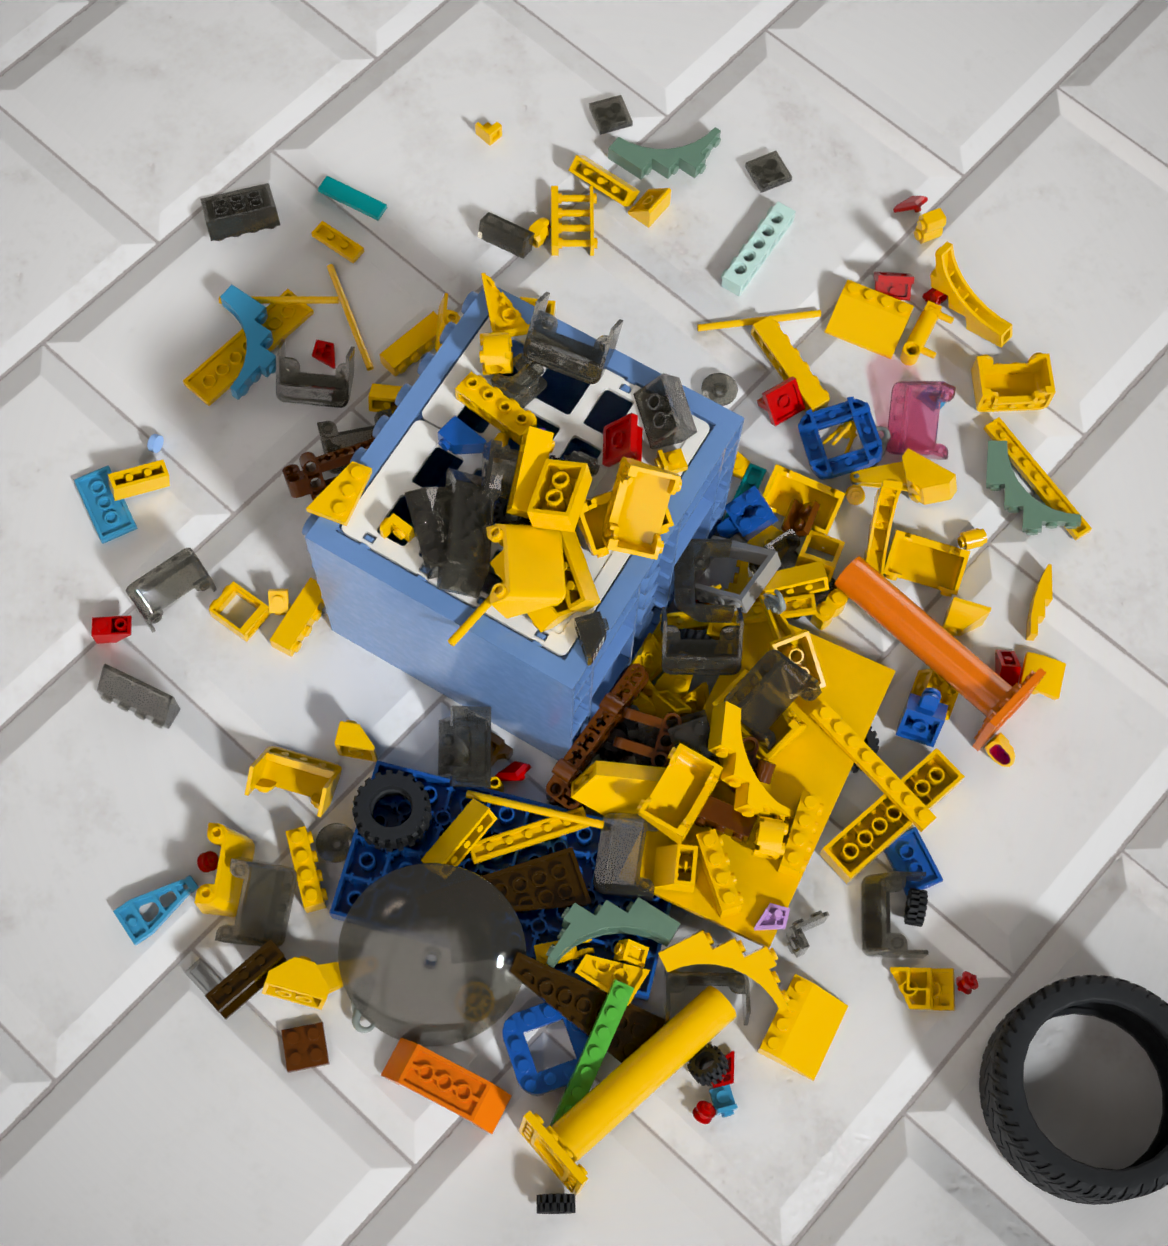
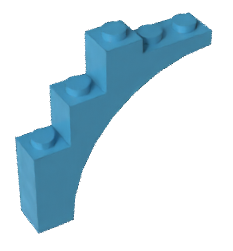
(257, 359)

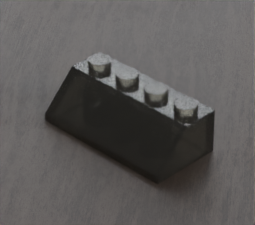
(137, 697)

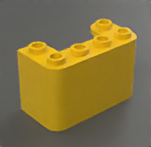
(1013, 385)

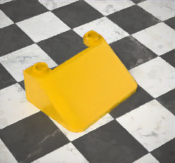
(531, 569)

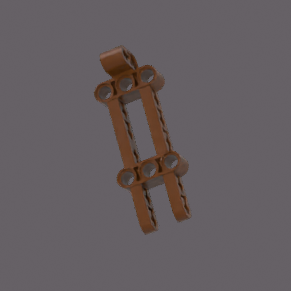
(300, 482)
(611, 705)
(763, 769)

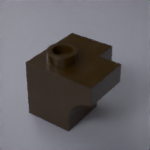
(499, 749)

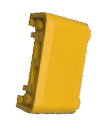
(788, 485)
(638, 508)
(592, 519)
(926, 562)
(785, 728)
(680, 793)
(225, 894)

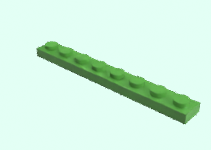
(595, 1047)

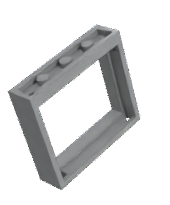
(749, 553)

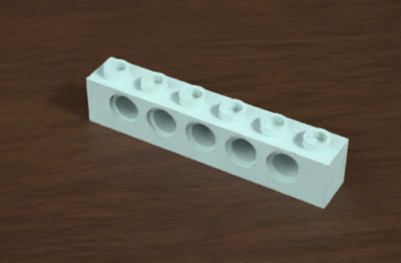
(737, 282)

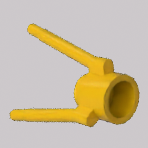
(846, 431)

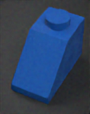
(460, 438)

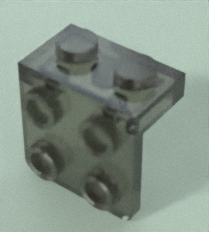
(797, 941)

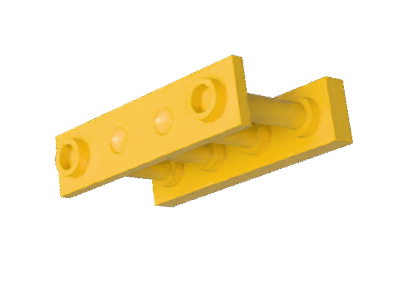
(557, 228)

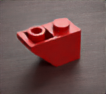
(111, 628)

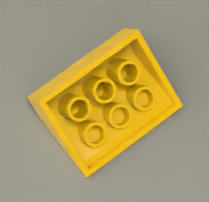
(869, 319)
(805, 1029)

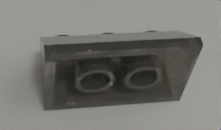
(665, 411)

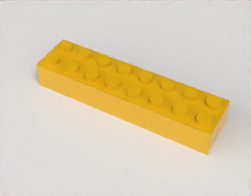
(884, 822)

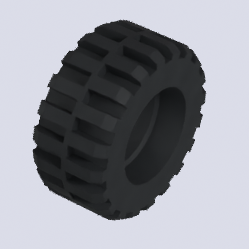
(387, 785)

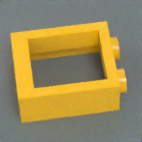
(817, 541)
(252, 623)

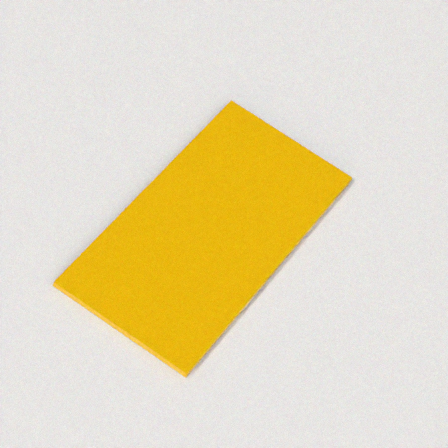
(806, 764)

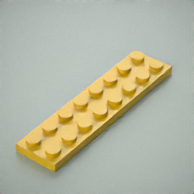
(224, 366)

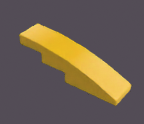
(1041, 597)

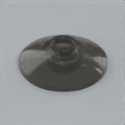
(719, 382)
(328, 836)

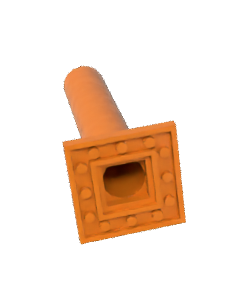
(937, 647)

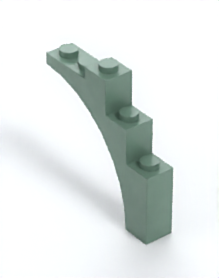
(642, 160)
(1017, 499)
(637, 919)

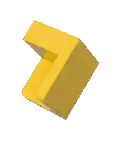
(489, 132)

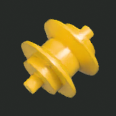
(855, 494)

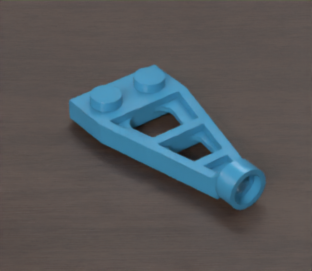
(134, 923)

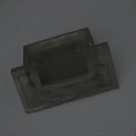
(466, 747)

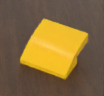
(1052, 681)

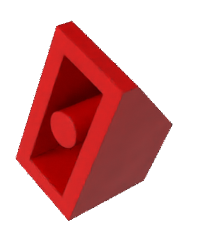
(1007, 666)

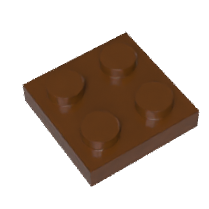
(305, 1047)

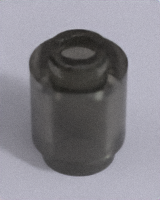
(585, 458)

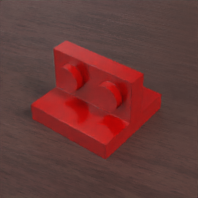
(894, 284)
(782, 401)
(622, 440)

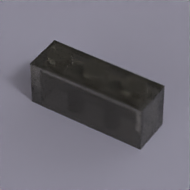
(505, 235)

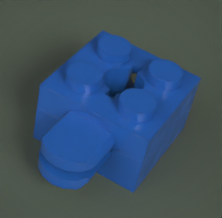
(747, 515)
(922, 717)

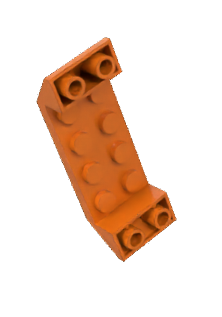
(447, 1084)

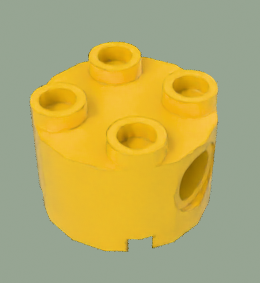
(496, 353)
(768, 838)

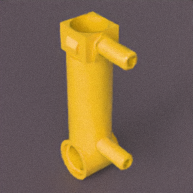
(921, 333)

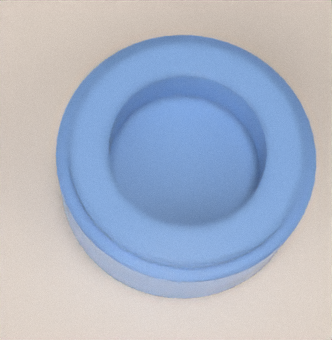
(155, 443)

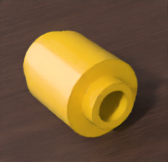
(972, 539)

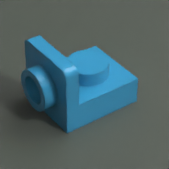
(723, 1101)

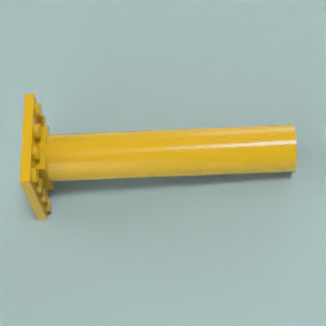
(626, 1087)

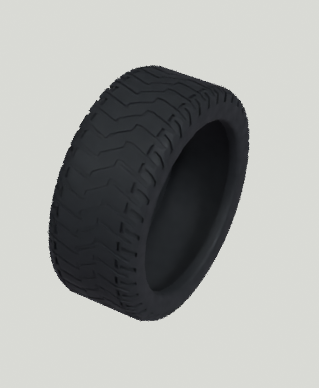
(1006, 1106)

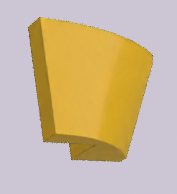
(926, 987)

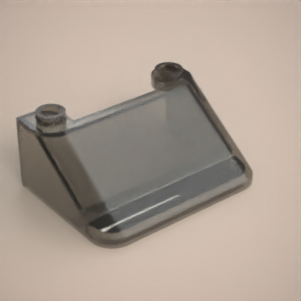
(768, 692)
(621, 857)
(263, 903)

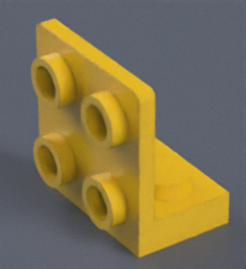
(928, 678)

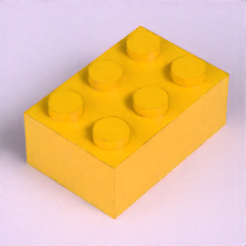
(559, 495)

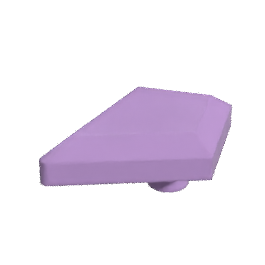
(773, 918)

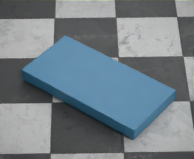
(109, 516)

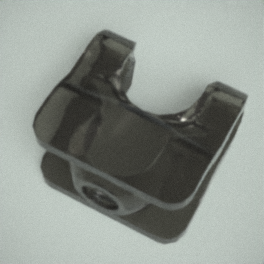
(523, 385)

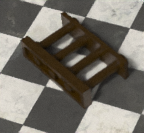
(245, 980)

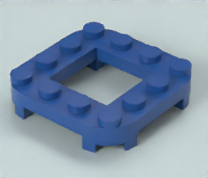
(847, 463)
(513, 1035)

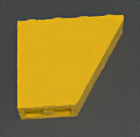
(615, 786)

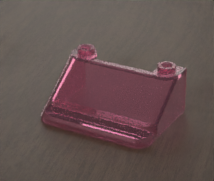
(916, 416)

